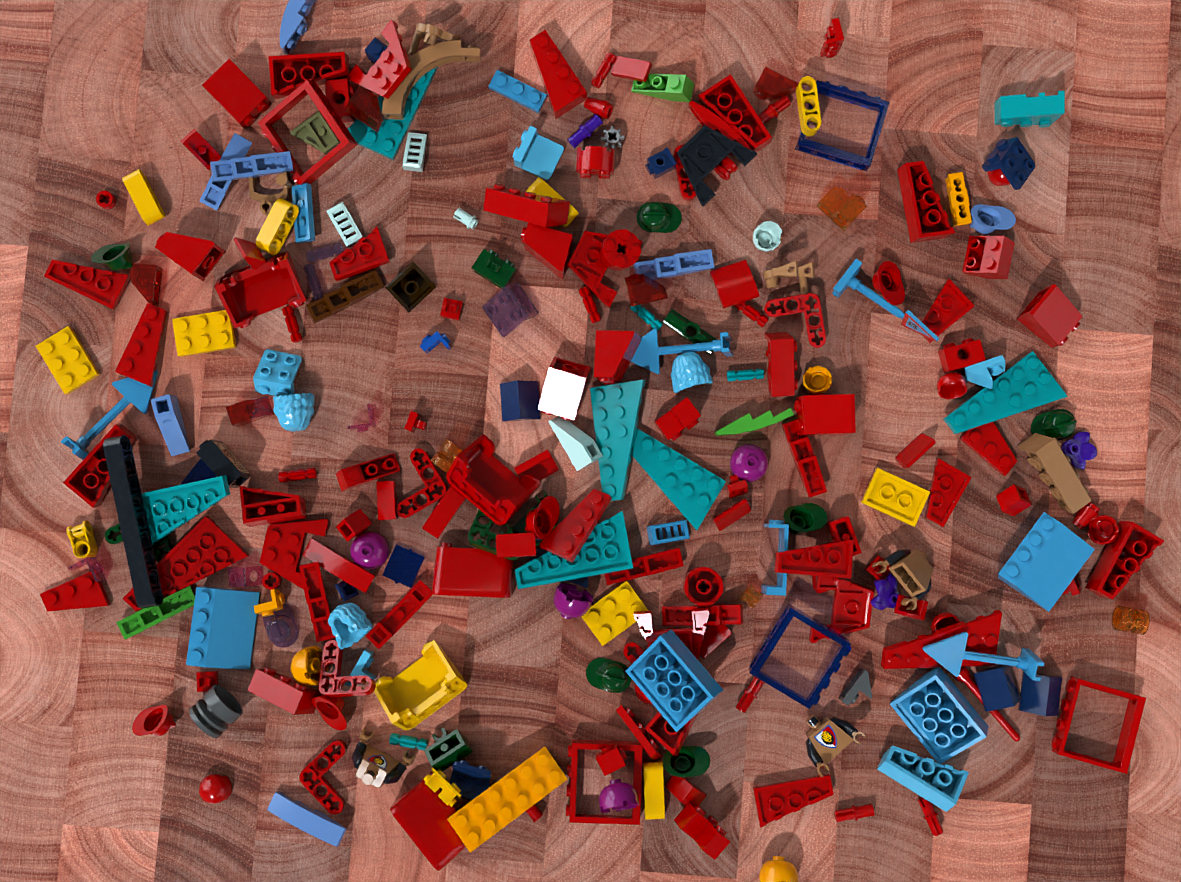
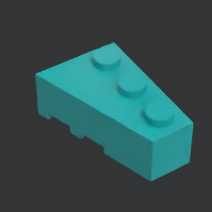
(1029, 110)

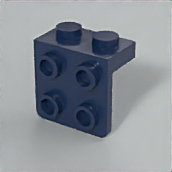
(1012, 160)
(470, 779)

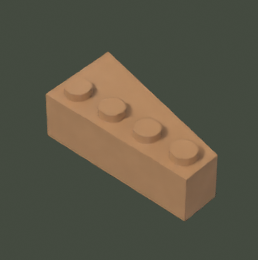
(1056, 471)

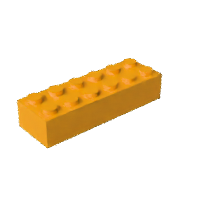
(507, 799)

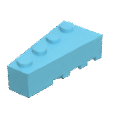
(928, 779)

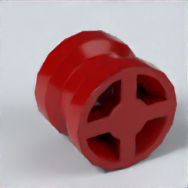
(725, 168)

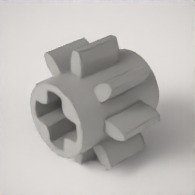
(612, 133)

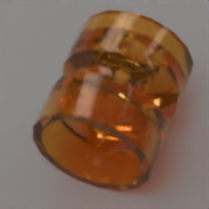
(447, 449)
(1130, 620)

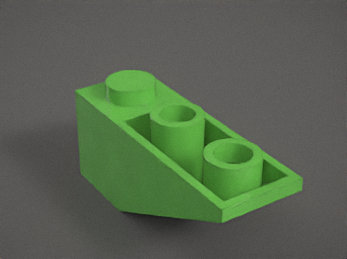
(666, 87)

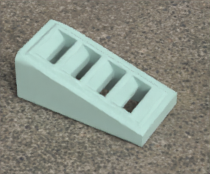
(411, 166)
(338, 209)

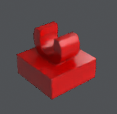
(451, 309)
(414, 422)
(736, 487)
(872, 570)
(1074, 587)
(206, 680)

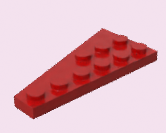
(194, 558)
(982, 638)

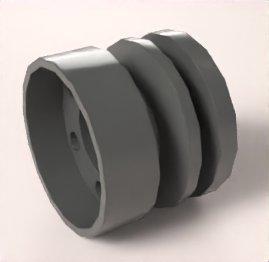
(215, 711)

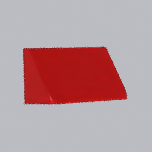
(250, 253)
(915, 450)
(386, 500)
(731, 514)
(515, 545)
(713, 637)

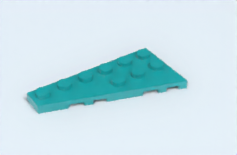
(392, 132)
(1014, 391)
(615, 425)
(680, 479)
(177, 505)
(602, 553)

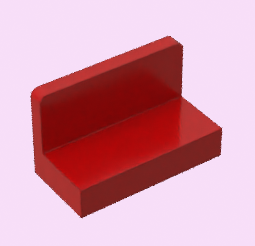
(538, 466)

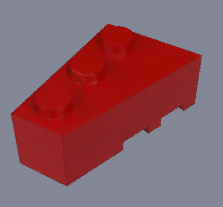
(781, 364)

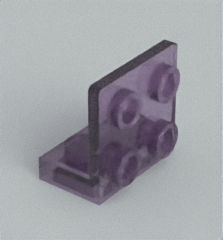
(509, 308)

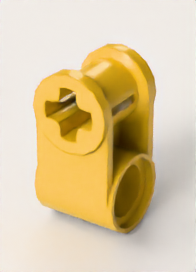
(81, 536)

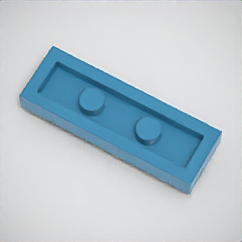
(517, 91)
(305, 220)

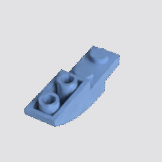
(294, 23)
(216, 191)

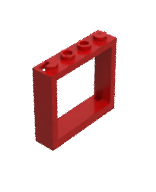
(347, 141)
(1128, 731)
(572, 772)

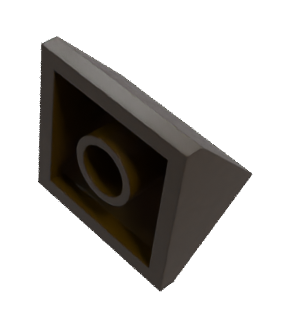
(410, 286)

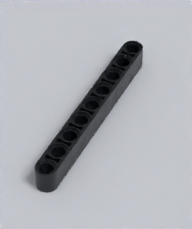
(133, 521)

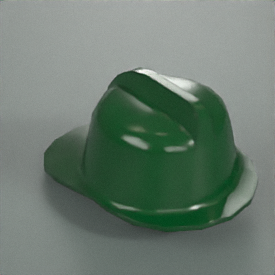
(659, 217)
(114, 256)
(1054, 424)
(805, 518)
(608, 675)
(690, 762)

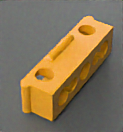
(962, 194)

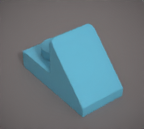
(982, 372)
(364, 661)

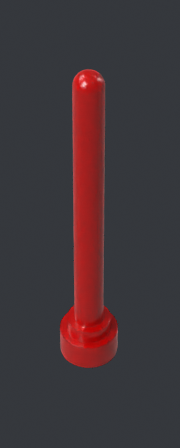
(964, 677)

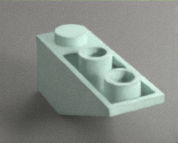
(578, 445)

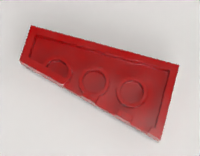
(142, 349)

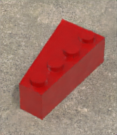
(526, 206)
(1122, 559)

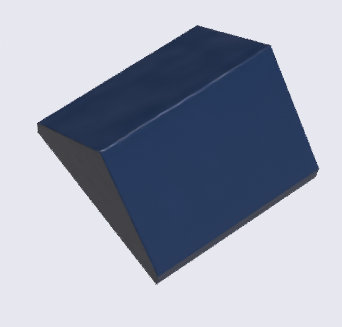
(519, 400)
(997, 687)
(1040, 696)

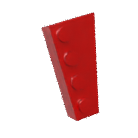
(291, 71)
(558, 78)
(732, 106)
(922, 205)
(91, 476)
(666, 735)

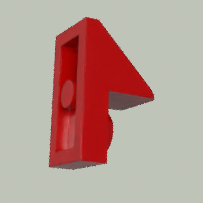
(200, 148)

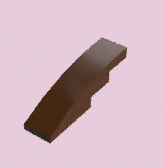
(344, 297)

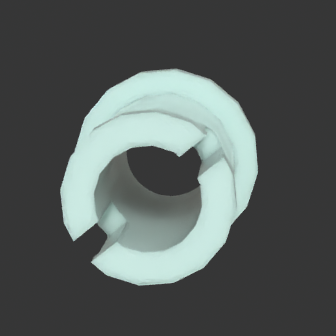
(467, 219)

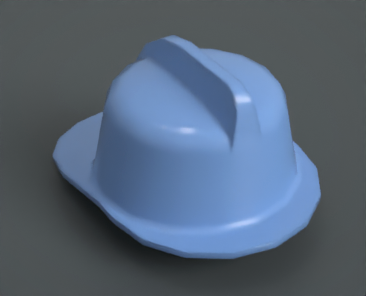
(989, 218)

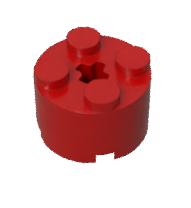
(595, 161)
(620, 239)
(711, 592)

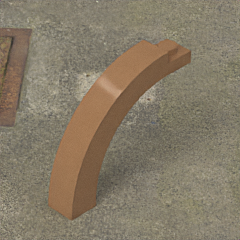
(423, 62)

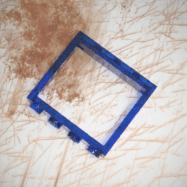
(837, 155)
(774, 637)

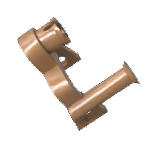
(430, 33)
(269, 200)
(785, 272)

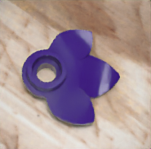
(1081, 449)
(887, 593)

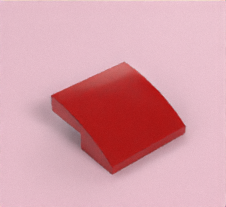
(734, 284)

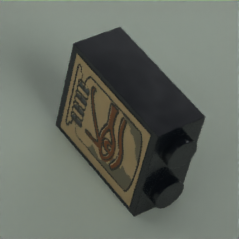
(223, 462)

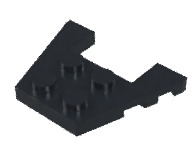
(704, 154)

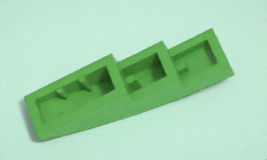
(747, 424)
(152, 616)

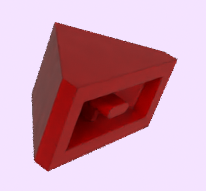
(685, 790)

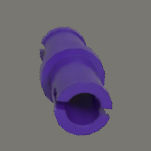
(584, 131)

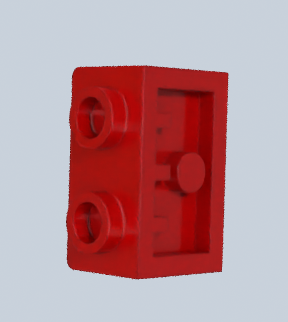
(833, 39)

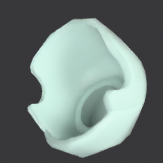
(767, 236)

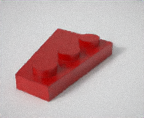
(639, 732)

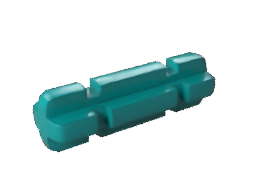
(647, 316)
(748, 374)
(408, 741)

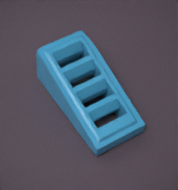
(652, 533)

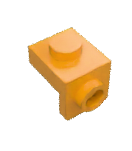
(268, 608)

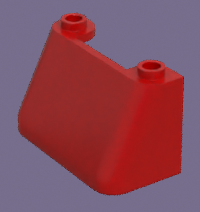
(258, 291)
(489, 482)
(471, 573)
(426, 823)

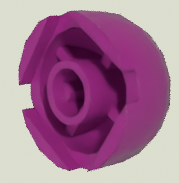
(749, 462)
(369, 550)
(571, 602)
(618, 796)

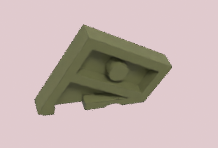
(317, 133)

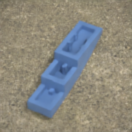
(251, 166)
(676, 265)
(306, 819)

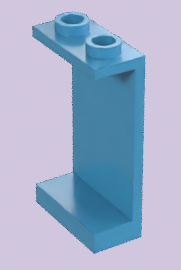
(780, 588)

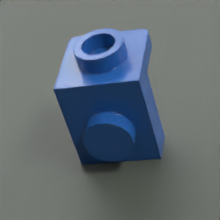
(431, 342)

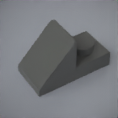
(858, 683)

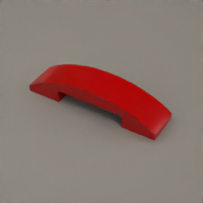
(399, 614)

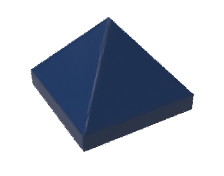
(346, 590)

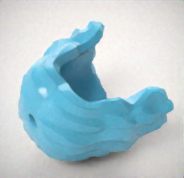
(689, 371)
(294, 410)
(349, 624)

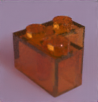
(840, 207)

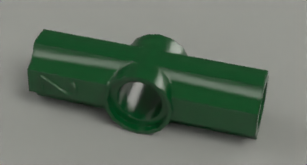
(679, 324)

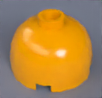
(307, 666)
(778, 871)

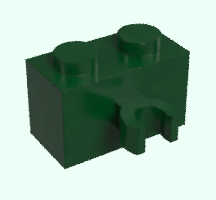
(494, 269)
(447, 749)

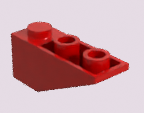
(367, 472)

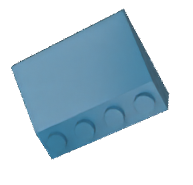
(1046, 562)
(222, 628)
(674, 680)
(940, 715)

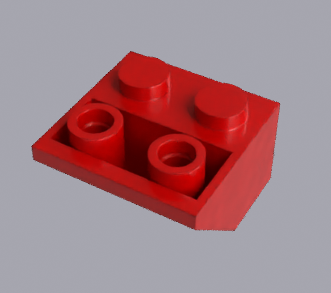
(988, 257)

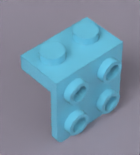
(537, 154)
(276, 373)

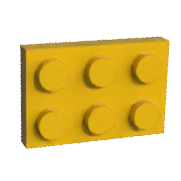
(203, 333)
(67, 360)
(895, 497)
(613, 613)

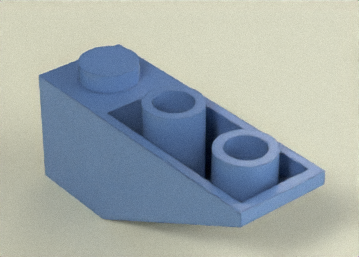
(171, 423)

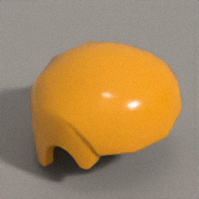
(817, 380)

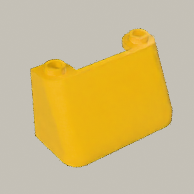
(420, 688)

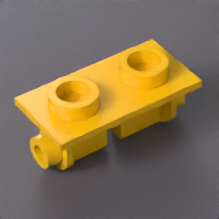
(448, 792)

